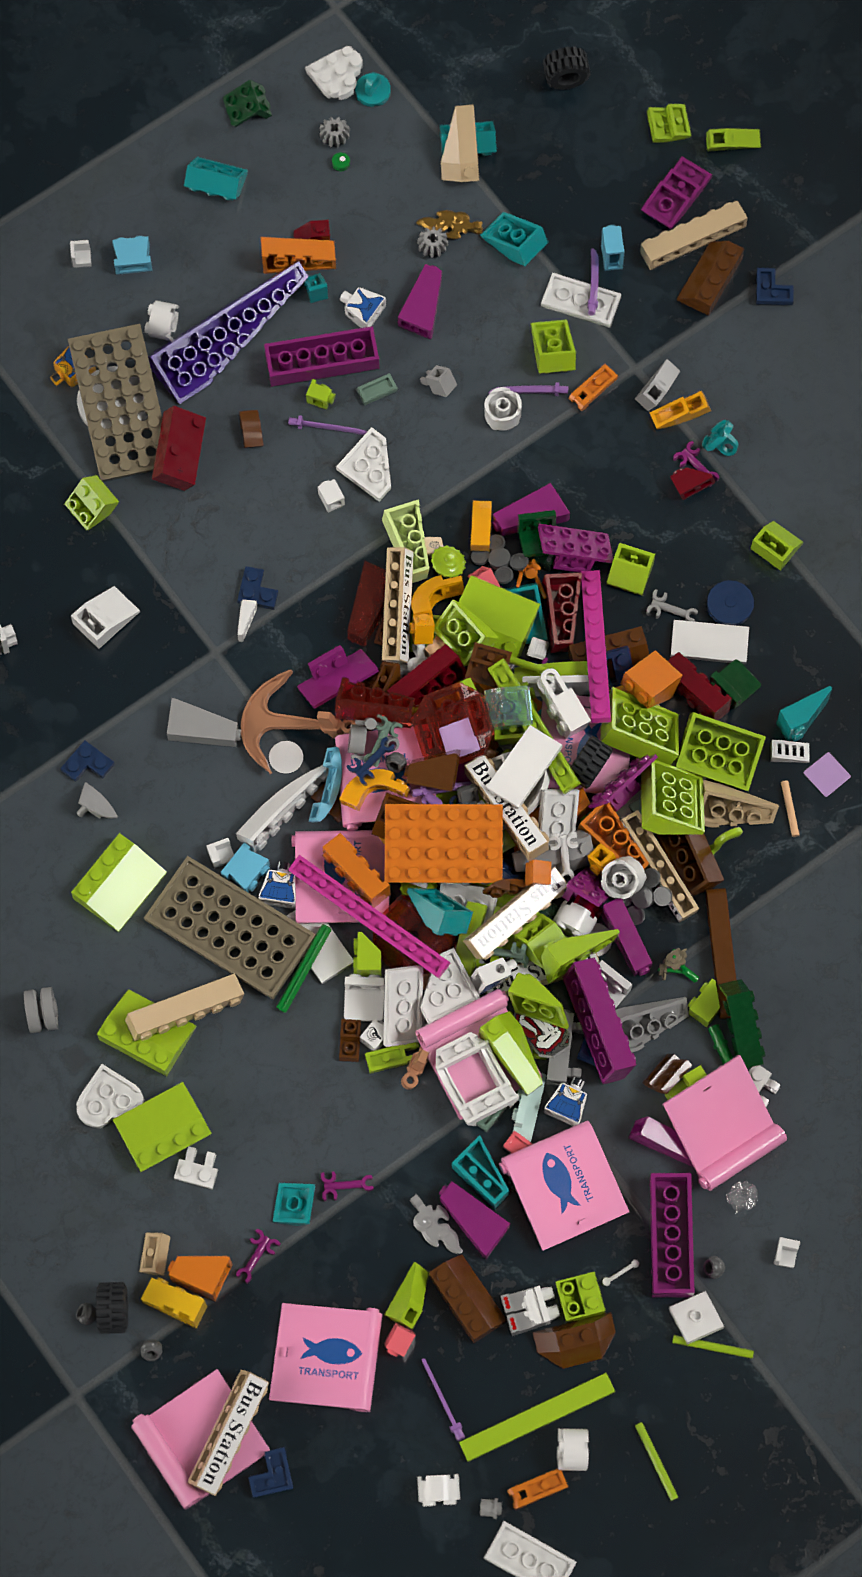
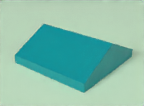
(294, 1204)

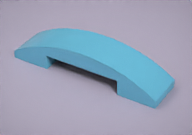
(332, 785)

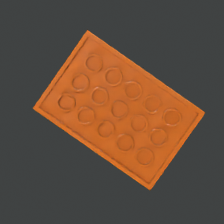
(443, 843)

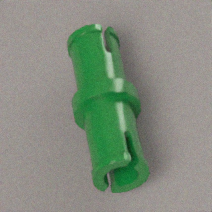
(720, 1043)

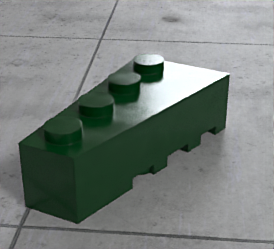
(743, 1022)

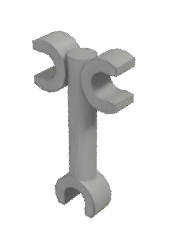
(658, 605)

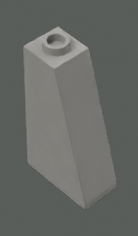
(200, 726)

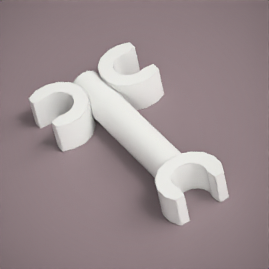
(563, 842)

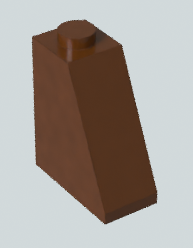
(434, 771)

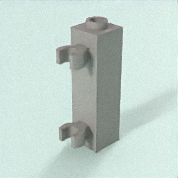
(558, 1067)

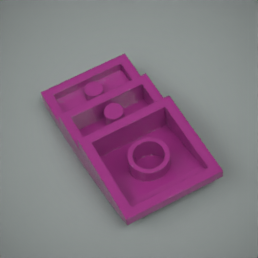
(676, 192)

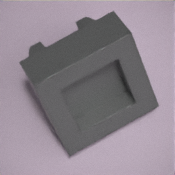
(468, 794)

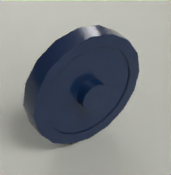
(730, 603)

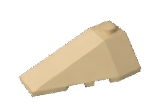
(460, 152)
(733, 807)

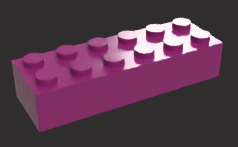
(322, 356)
(599, 1020)
(671, 1235)

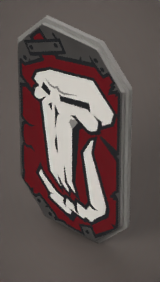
(545, 1038)

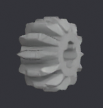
(334, 132)
(432, 236)

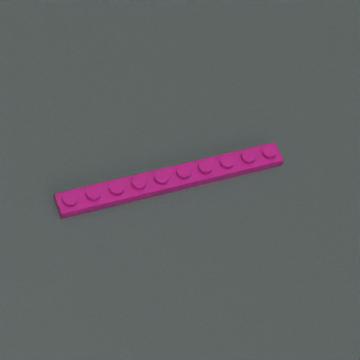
(595, 647)
(369, 916)

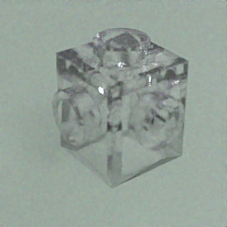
(739, 1202)

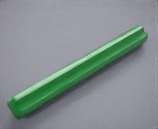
(304, 968)

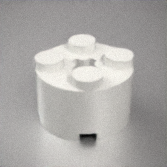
(162, 320)
(502, 409)
(630, 870)
(574, 920)
(572, 1449)
(438, 1489)

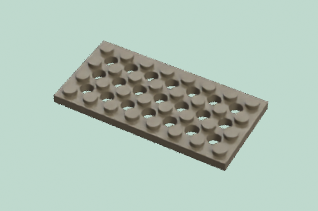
(131, 409)
(227, 914)

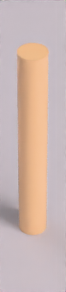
(790, 808)

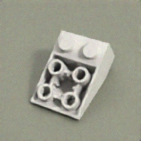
(104, 616)

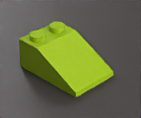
(553, 346)
(462, 629)
(535, 1001)

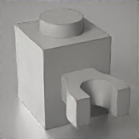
(440, 380)

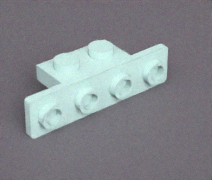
(527, 1112)

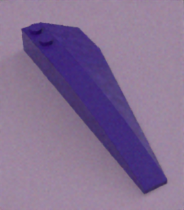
(205, 349)

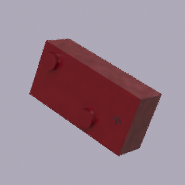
(179, 448)

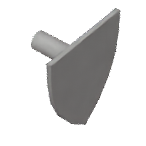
(95, 803)

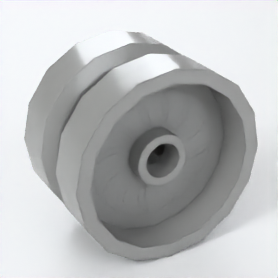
(43, 1009)

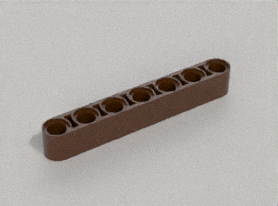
(720, 941)

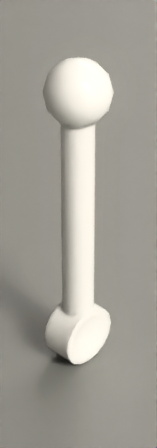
(606, 1281)

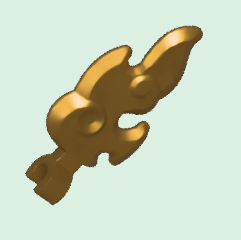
(457, 221)

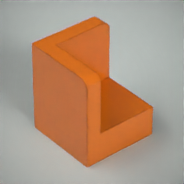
(537, 872)

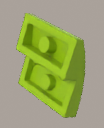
(668, 123)

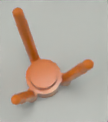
(530, 572)

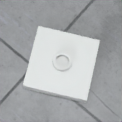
(696, 1317)

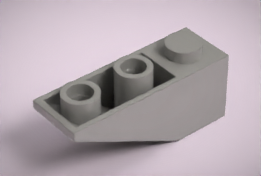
(658, 385)

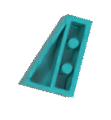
(481, 1173)

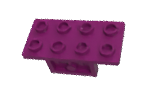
(574, 547)
(328, 673)
(624, 787)
(587, 886)

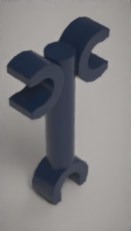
(362, 770)

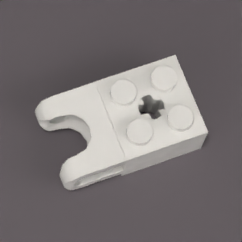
(562, 704)

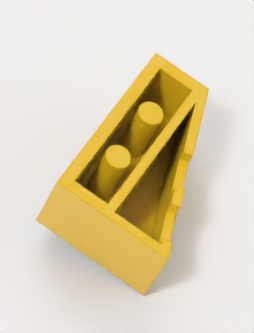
(174, 1302)

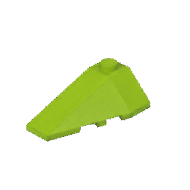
(562, 954)
(512, 1050)

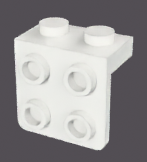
(364, 998)

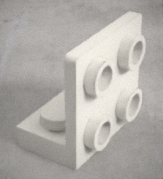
(617, 985)

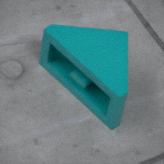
(316, 288)

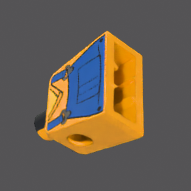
(65, 369)

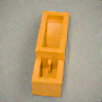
(680, 410)
(481, 526)

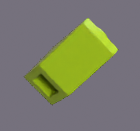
(706, 1005)

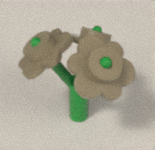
(676, 960)

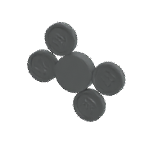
(500, 559)
(646, 896)

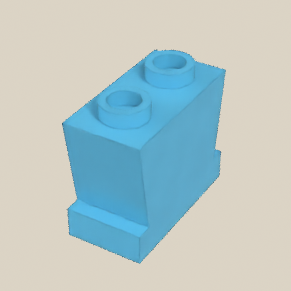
(612, 248)
(132, 255)
(246, 868)

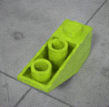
(732, 139)
(410, 1297)

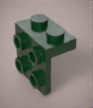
(246, 102)
(529, 532)
(736, 682)

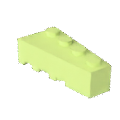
(405, 530)

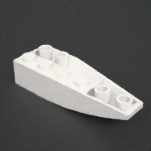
(280, 809)

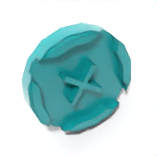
(373, 89)
(719, 437)

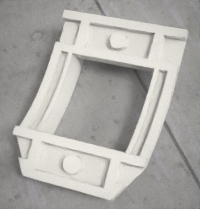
(487, 1103)

